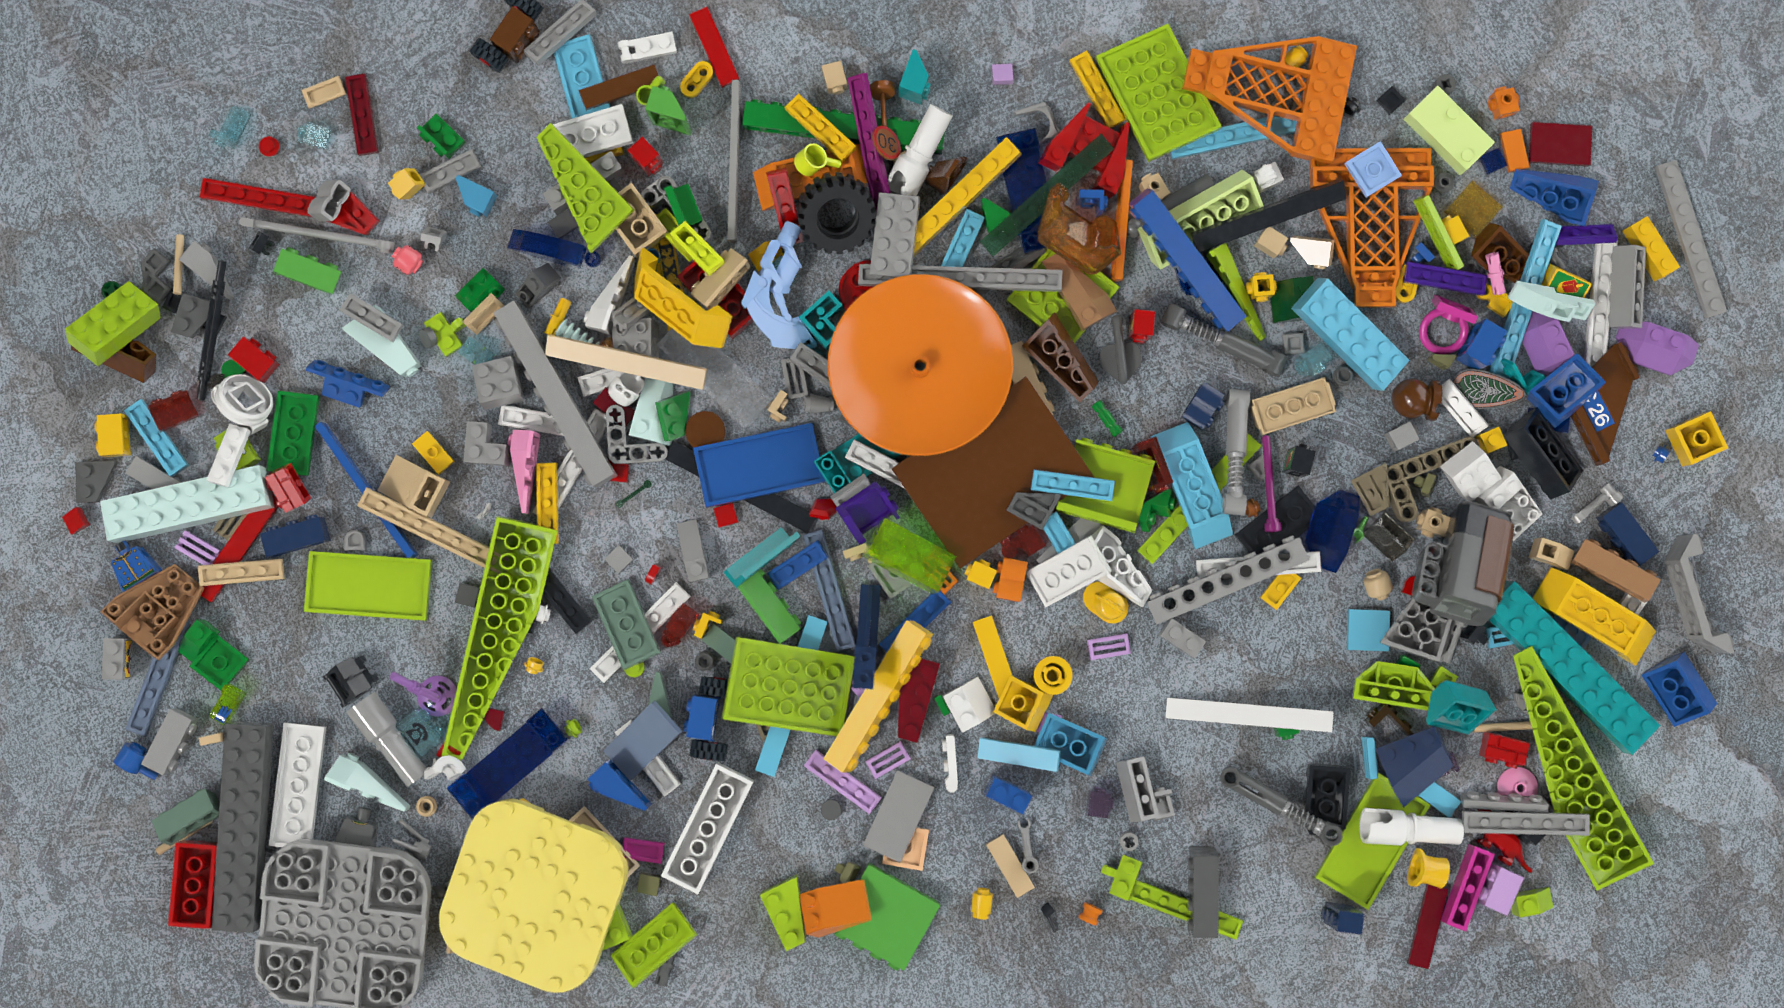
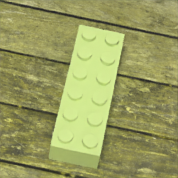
(1216, 204)

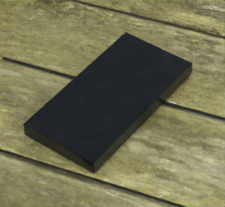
(1293, 512)

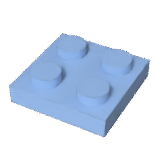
(1373, 169)

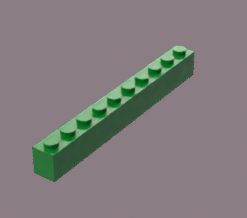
(776, 120)

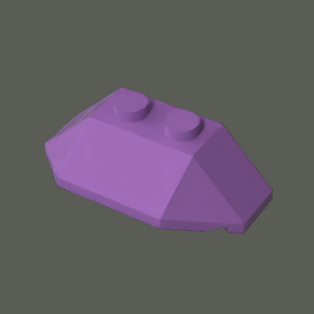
(1546, 343)
(1658, 347)

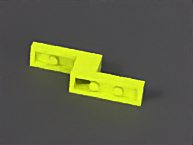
(690, 243)

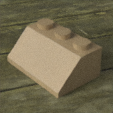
(642, 226)
(717, 285)

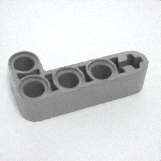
(661, 197)

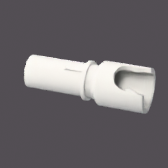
(912, 166)
(1396, 827)

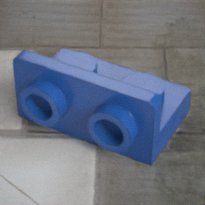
(1091, 198)

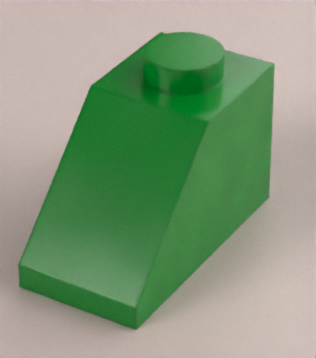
(993, 214)
(197, 638)

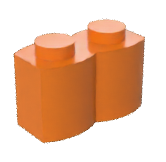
(1011, 579)

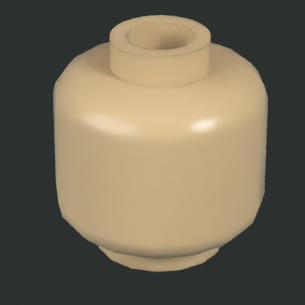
(1378, 584)

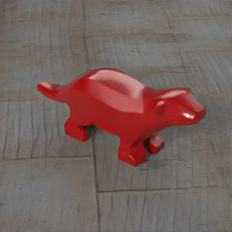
(1508, 844)

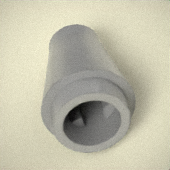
(817, 404)

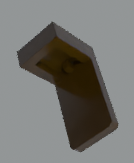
(1377, 714)

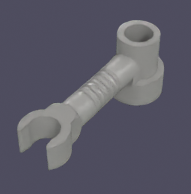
(1608, 494)
(1027, 849)

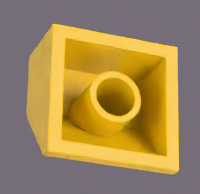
(1022, 704)

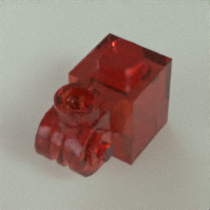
(1027, 539)
(679, 625)

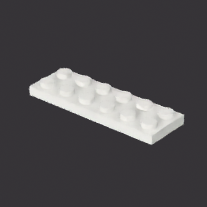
(297, 783)

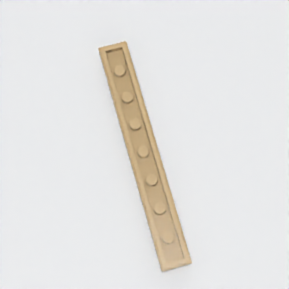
(626, 361)
(427, 528)

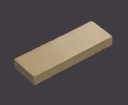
(1010, 865)

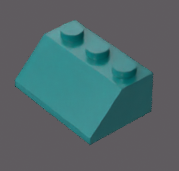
(1458, 707)

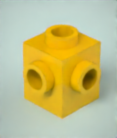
(1268, 284)

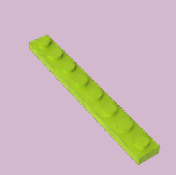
(1176, 524)

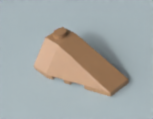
(1081, 295)

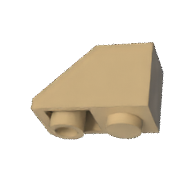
(1551, 553)

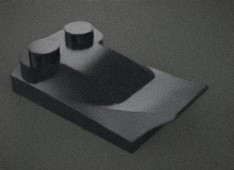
(1327, 794)

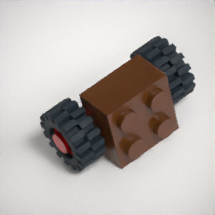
(511, 36)

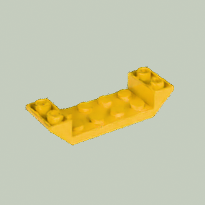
(676, 308)
(1595, 614)

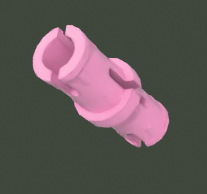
(1495, 273)

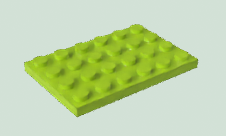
(1148, 87)
(788, 687)

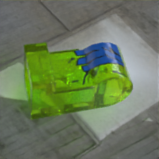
(227, 704)

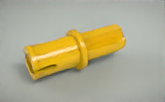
(558, 316)

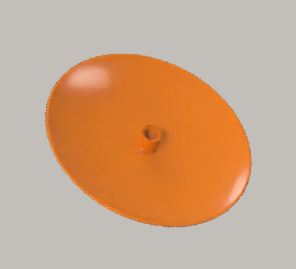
(913, 323)

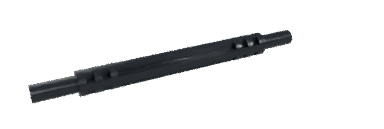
(211, 330)

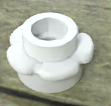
(543, 614)

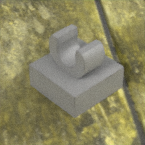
(434, 236)

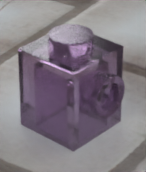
(1099, 803)

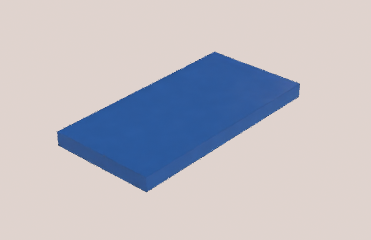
(758, 465)

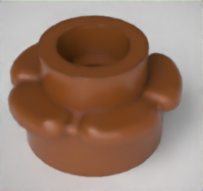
(1252, 508)

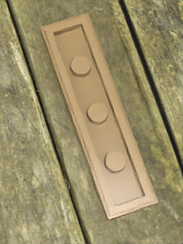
(241, 572)

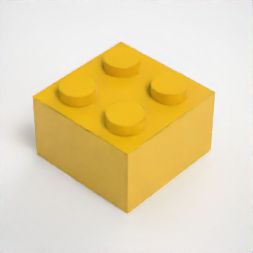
(1696, 439)

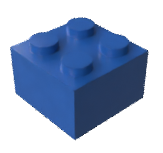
(1481, 345)

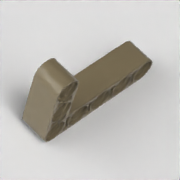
(1420, 467)

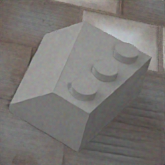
(1418, 632)

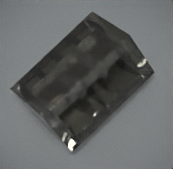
(1388, 537)

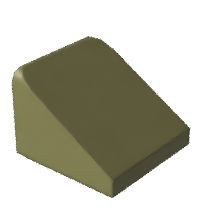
(1441, 361)
(648, 883)

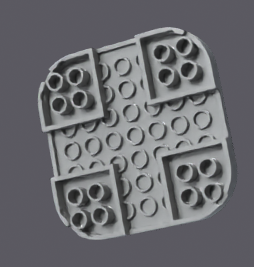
(342, 925)

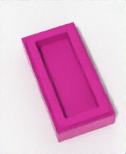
(644, 850)

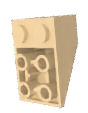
(413, 486)

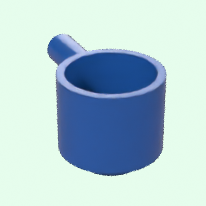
(130, 760)

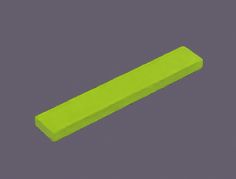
(1178, 907)

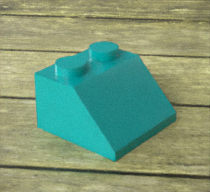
(914, 82)

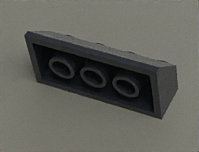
(1544, 454)

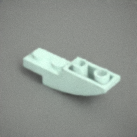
(1549, 303)

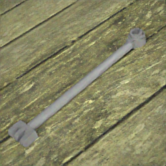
(385, 246)

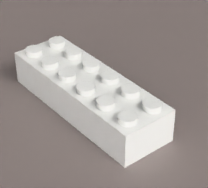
(707, 828)

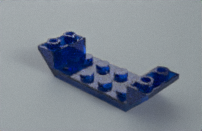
(1023, 180)
(508, 764)

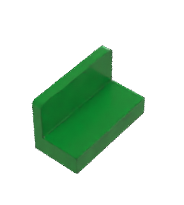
(683, 204)

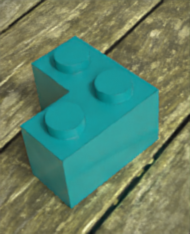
(818, 318)

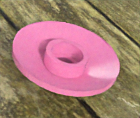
(1512, 778)

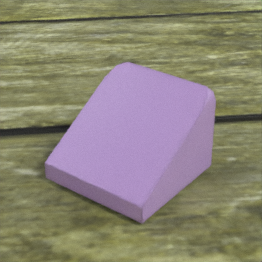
(1002, 74)

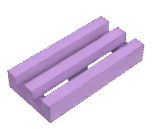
(183, 540)
(1091, 649)
(872, 768)

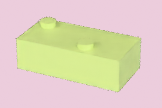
(1449, 130)

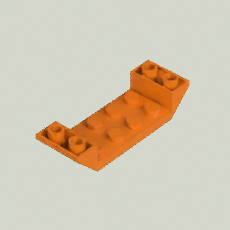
(851, 165)

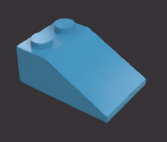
(1078, 746)

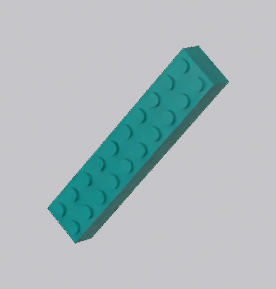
(1573, 670)

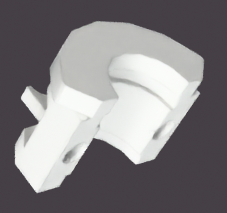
(447, 764)

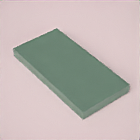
(626, 624)

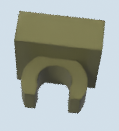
(1426, 484)
(848, 871)

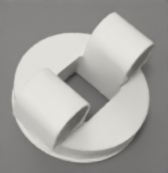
(226, 396)

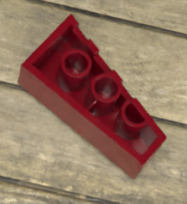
(915, 699)

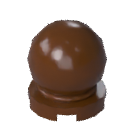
(1414, 398)

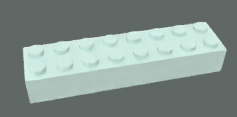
(185, 505)

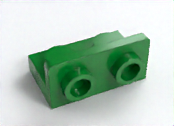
(444, 138)

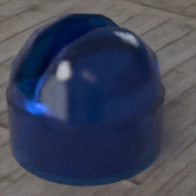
(596, 259)

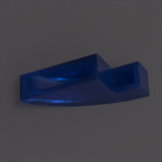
(547, 247)

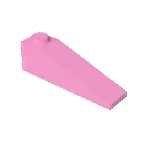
(524, 458)

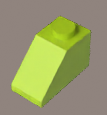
(1532, 902)

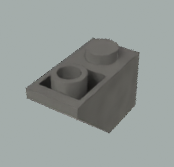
(537, 285)

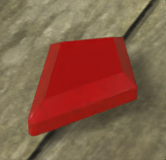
(823, 509)

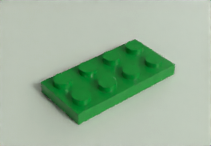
(293, 431)

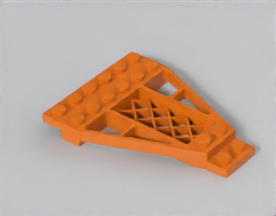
(1321, 99)
(1374, 284)

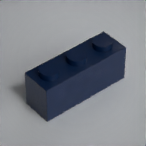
(1627, 534)
(295, 536)
(1343, 918)

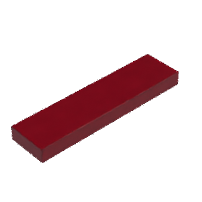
(361, 114)
(1427, 926)

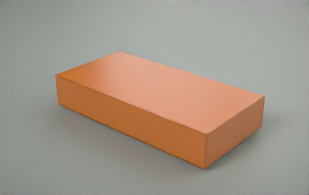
(1514, 150)

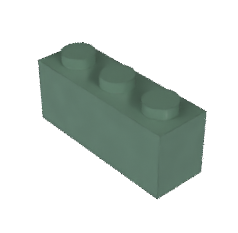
(186, 817)

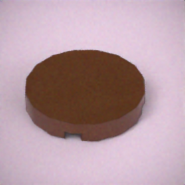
(705, 429)

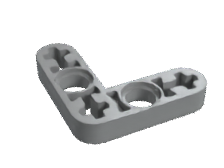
(621, 443)

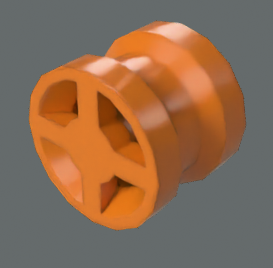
(1090, 913)

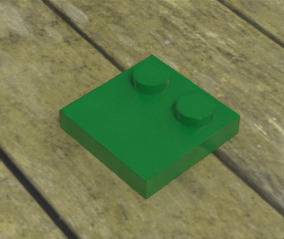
(219, 662)

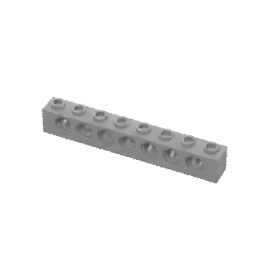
(1297, 556)

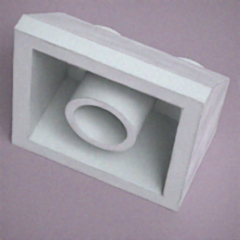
(969, 704)

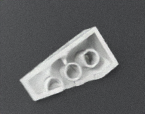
(609, 300)
(1124, 576)

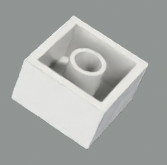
(1470, 472)

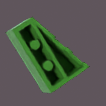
(307, 270)

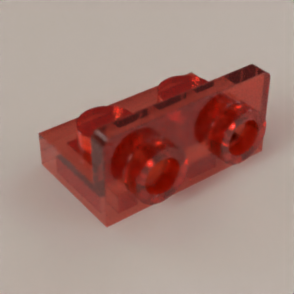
(172, 410)

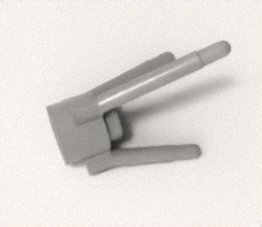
(419, 850)

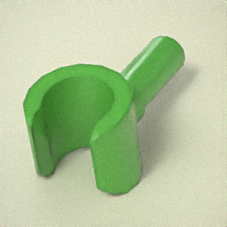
(1358, 533)

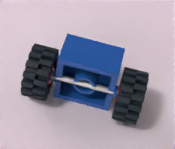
(703, 720)

